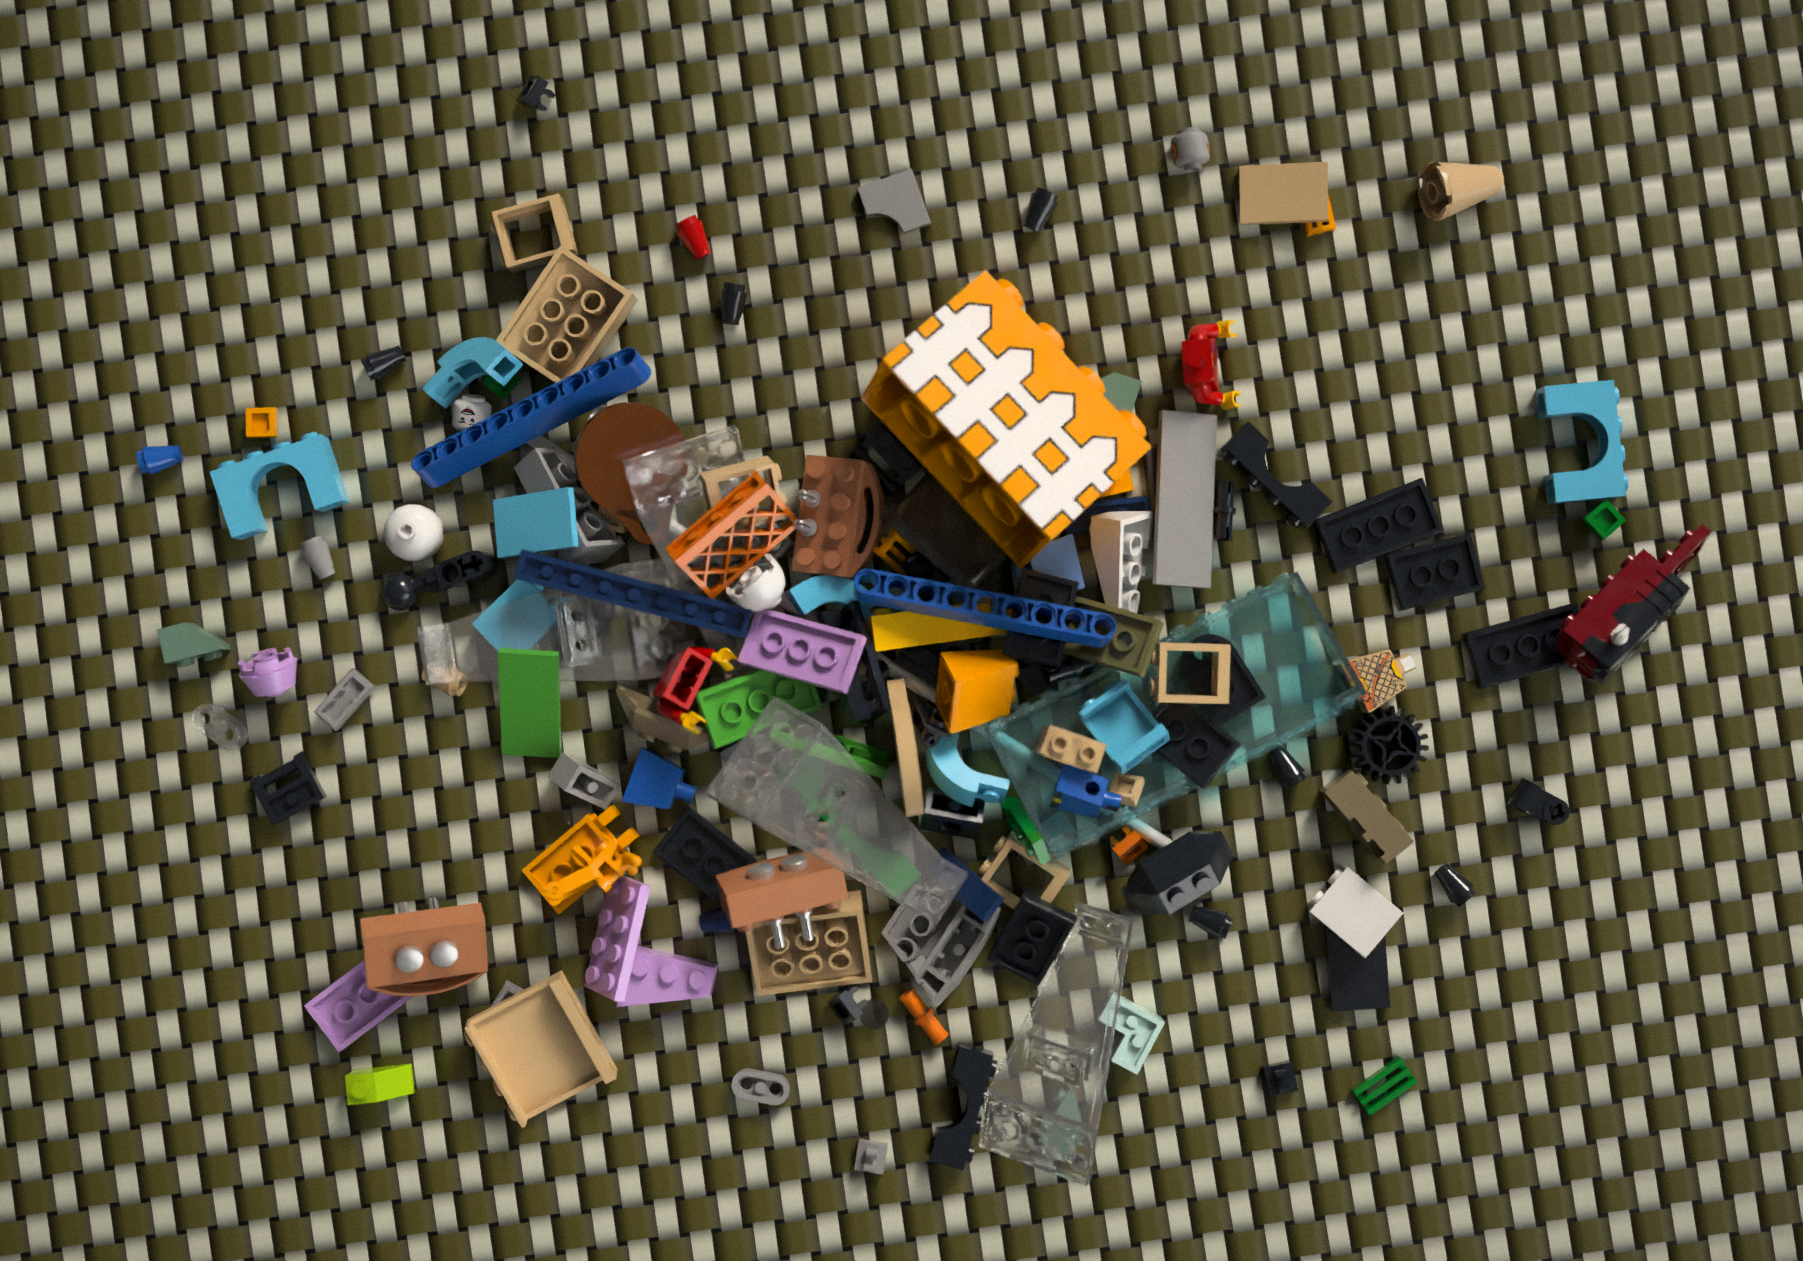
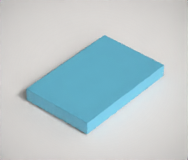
(535, 522)

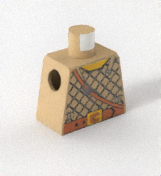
(1381, 676)

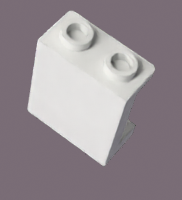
(1354, 911)

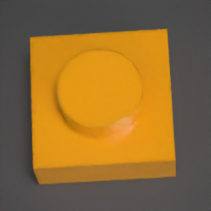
(262, 422)

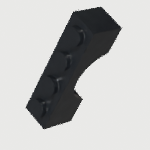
(1300, 503)
(953, 1141)

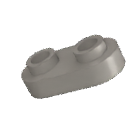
(760, 1087)

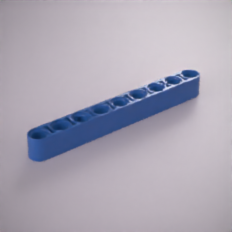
(531, 417)
(997, 602)

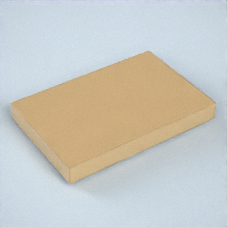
(1283, 193)

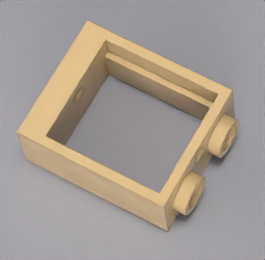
(499, 230)
(771, 474)
(1219, 679)
(1069, 748)
(1059, 871)

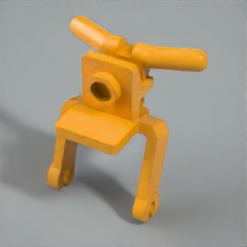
(590, 875)

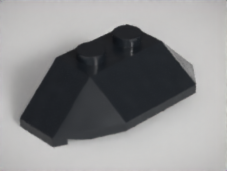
(1178, 873)

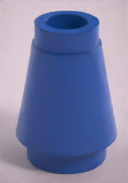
(157, 458)

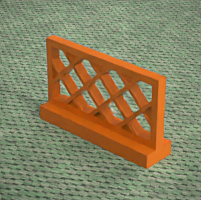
(721, 522)

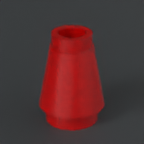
(693, 236)

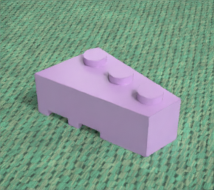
(668, 977)

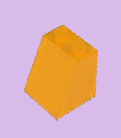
(974, 687)

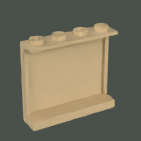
(539, 1047)

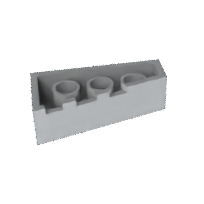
(546, 470)

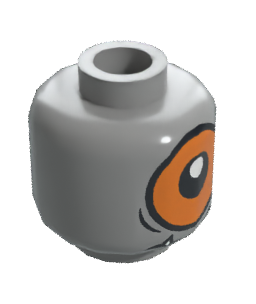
(1190, 149)

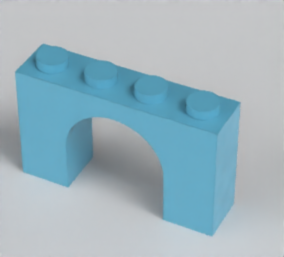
(1597, 405)
(239, 482)

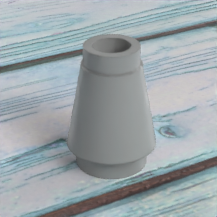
(318, 556)

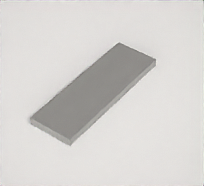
(1184, 499)

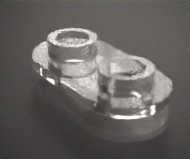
(218, 726)

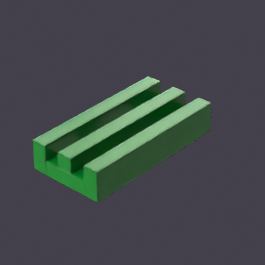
(1389, 1096)

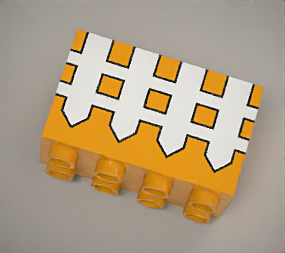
(1004, 417)

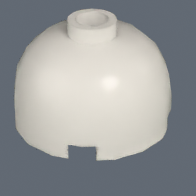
(413, 532)
(759, 586)

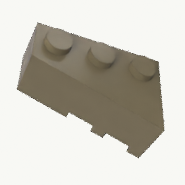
(1366, 816)

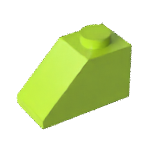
(379, 1083)

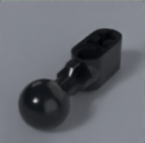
(402, 591)

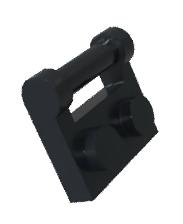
(893, 453)
(292, 797)

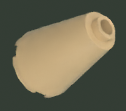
(1455, 187)

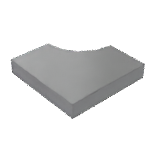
(896, 199)

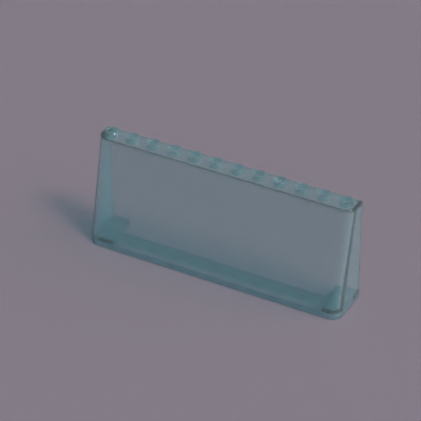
(1282, 645)

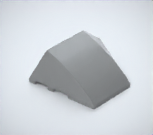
(939, 952)

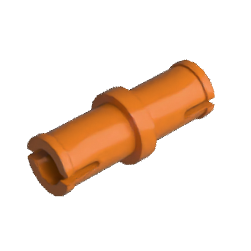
(923, 1016)

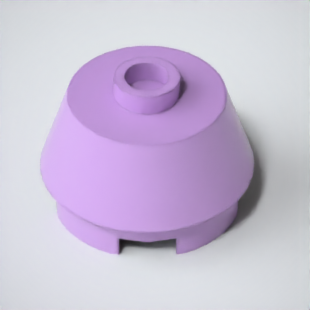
(269, 672)

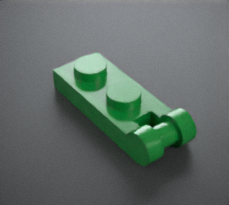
(1024, 829)

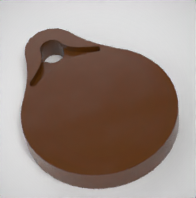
(607, 440)

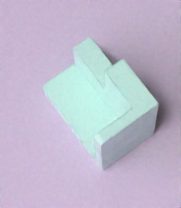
(1139, 1032)

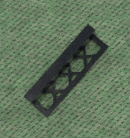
(859, 699)

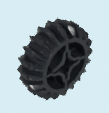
(1412, 754)

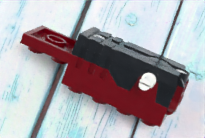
(1627, 609)

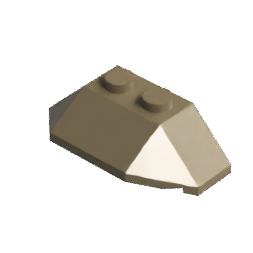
(645, 718)

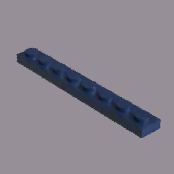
(633, 593)

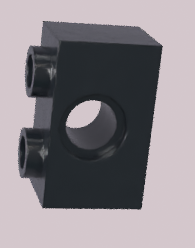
(951, 817)

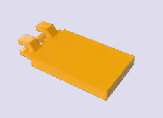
(559, 862)

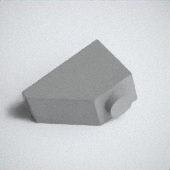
(583, 781)

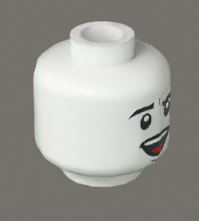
(469, 411)

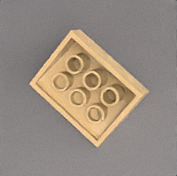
(566, 317)
(831, 959)

